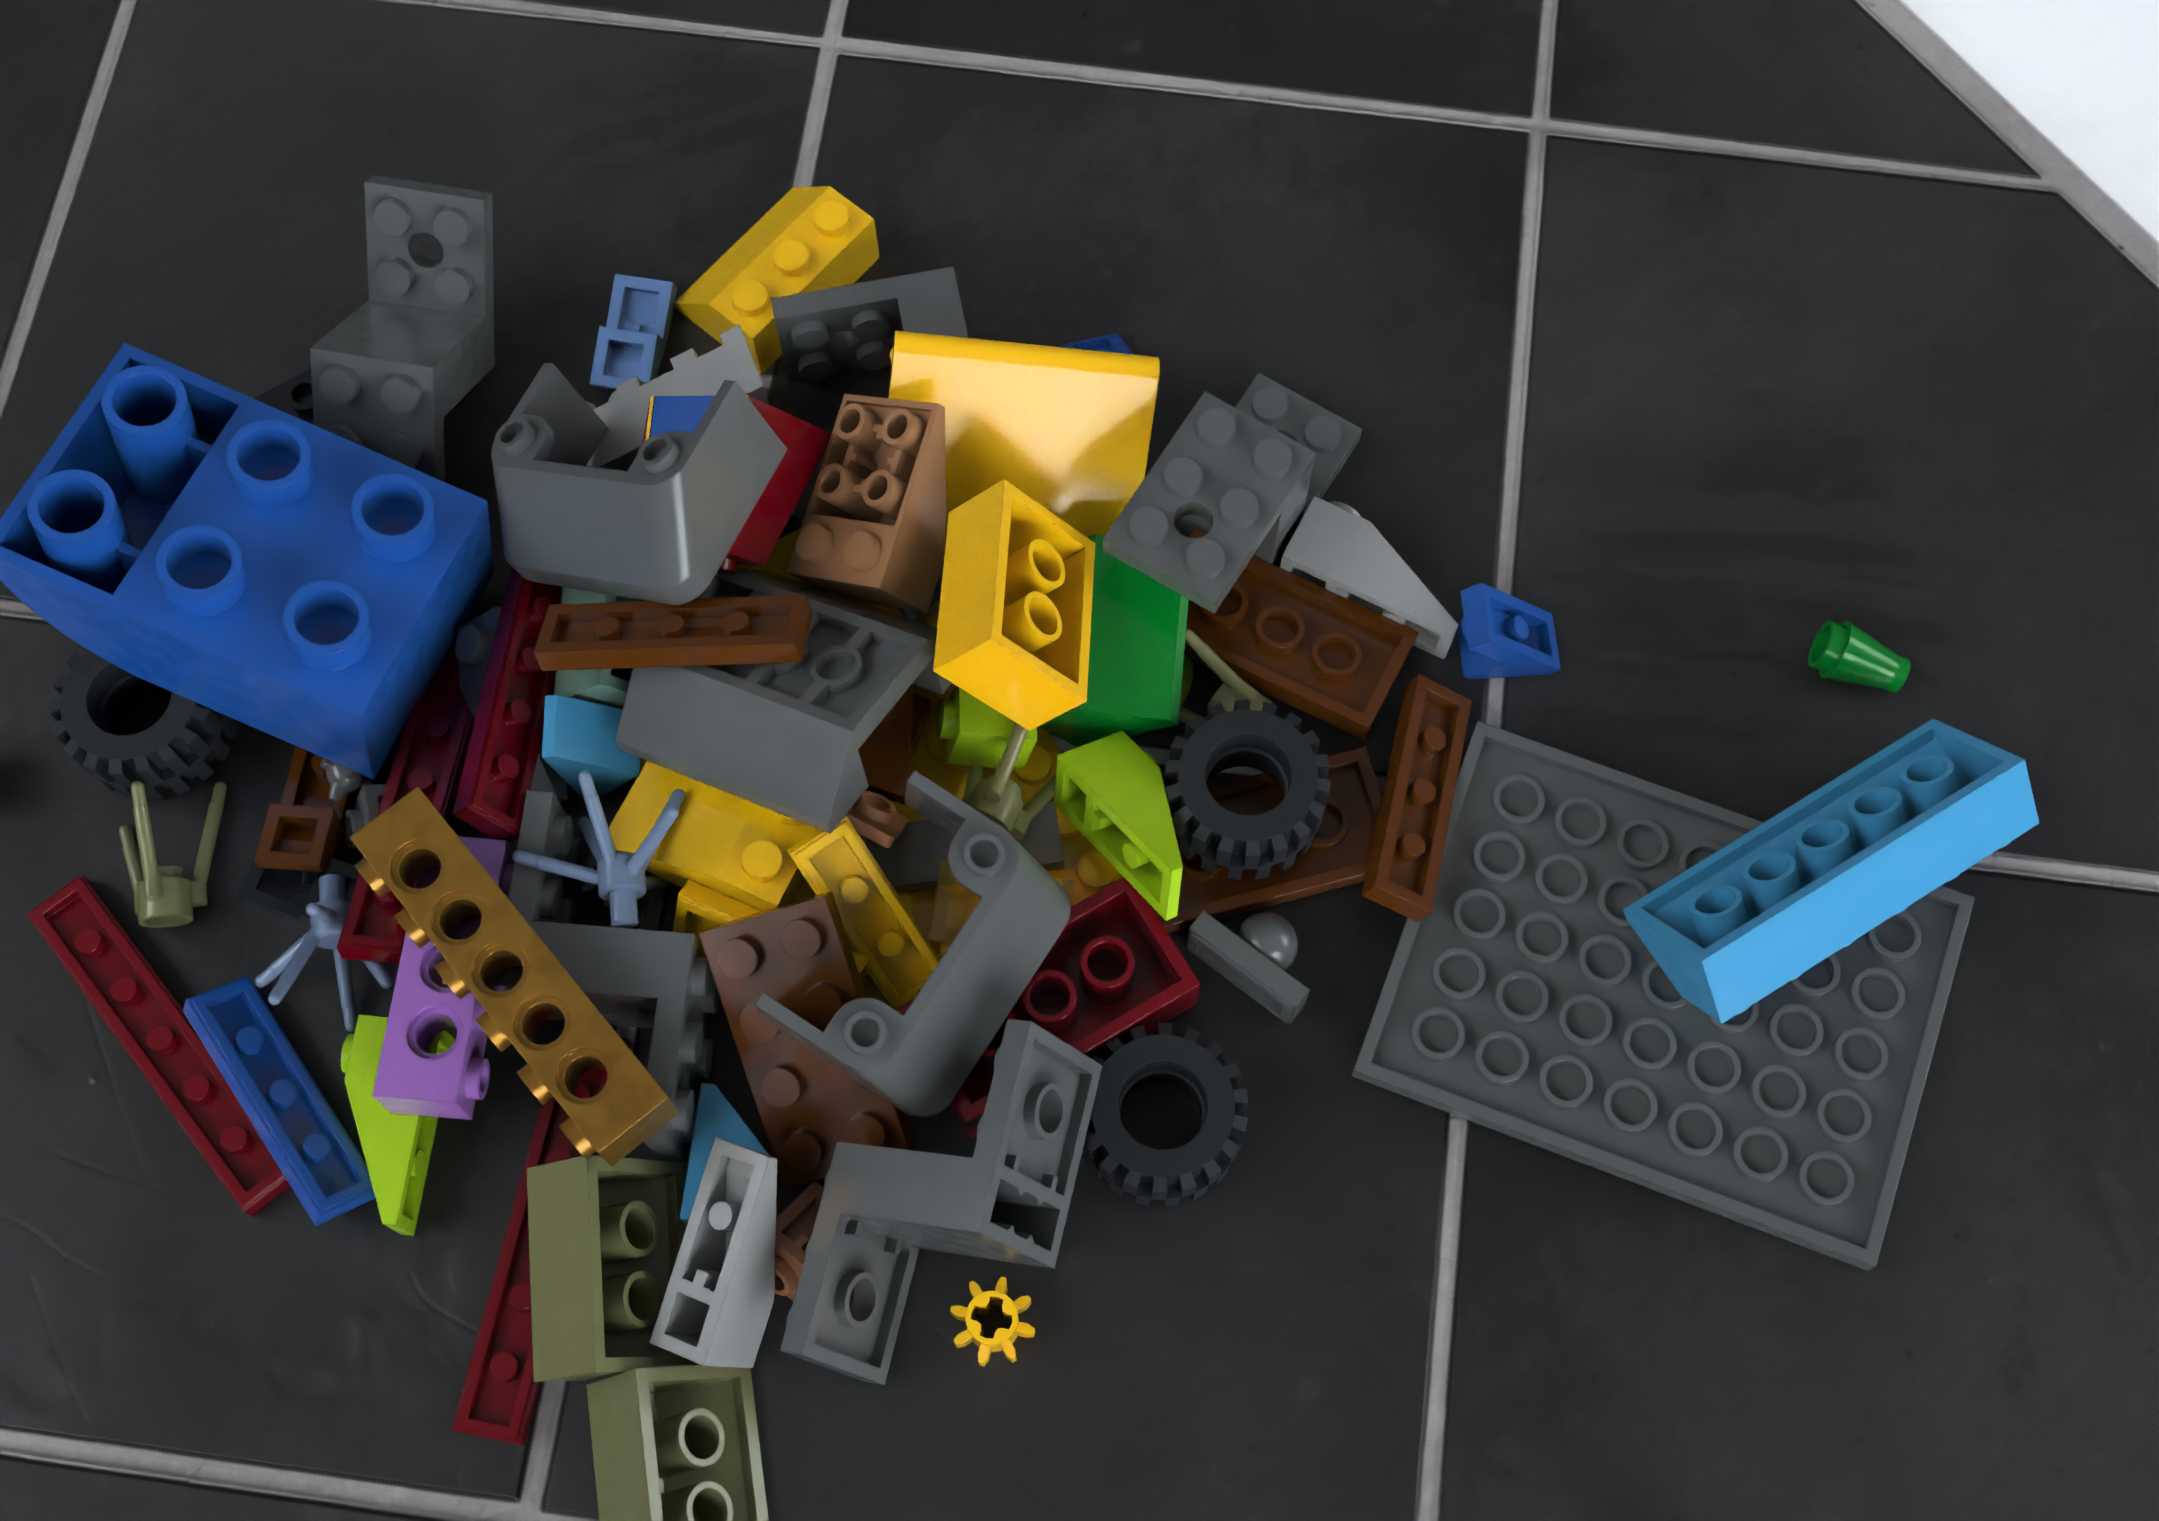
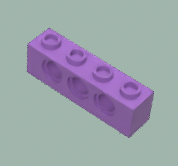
(420, 1008)

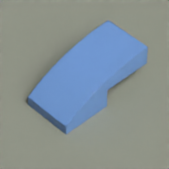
(634, 331)

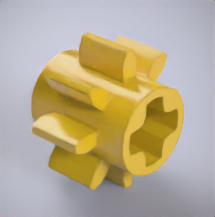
(982, 1305)

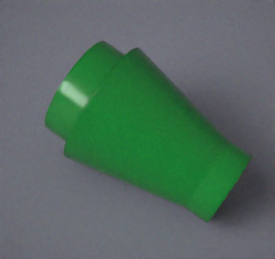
(1854, 657)

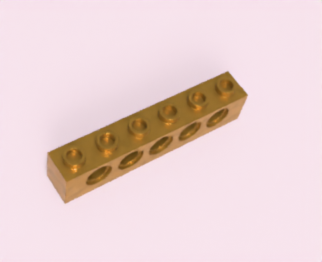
(416, 837)

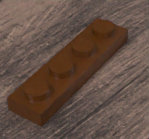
(674, 635)
(1417, 799)

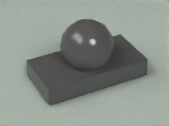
(1253, 959)

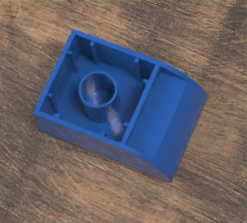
(247, 558)

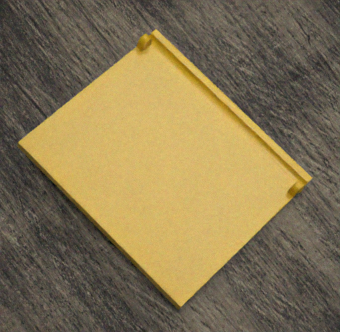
(1041, 416)

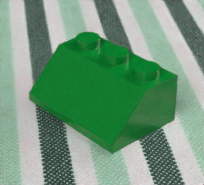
(1132, 655)

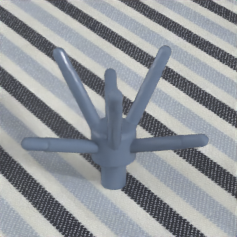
(618, 874)
(325, 929)

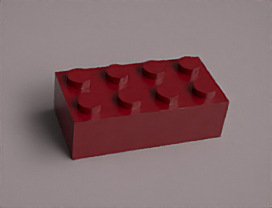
(1097, 982)

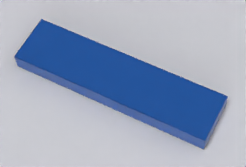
(281, 1099)

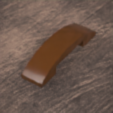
(305, 825)

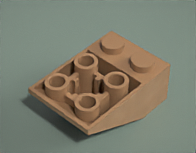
(878, 505)

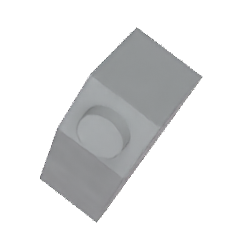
(1355, 561)
(725, 1263)

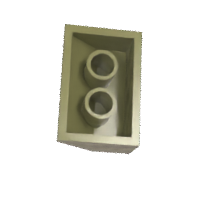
(601, 1264)
(677, 1445)

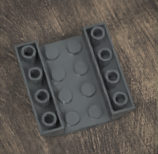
(787, 728)

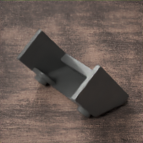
(634, 531)
(931, 1049)

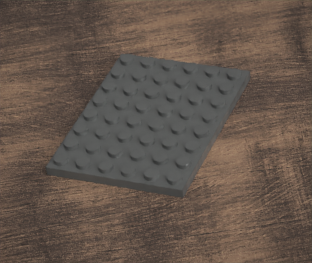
(1560, 1028)

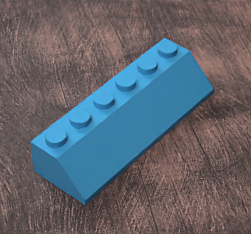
(1833, 866)

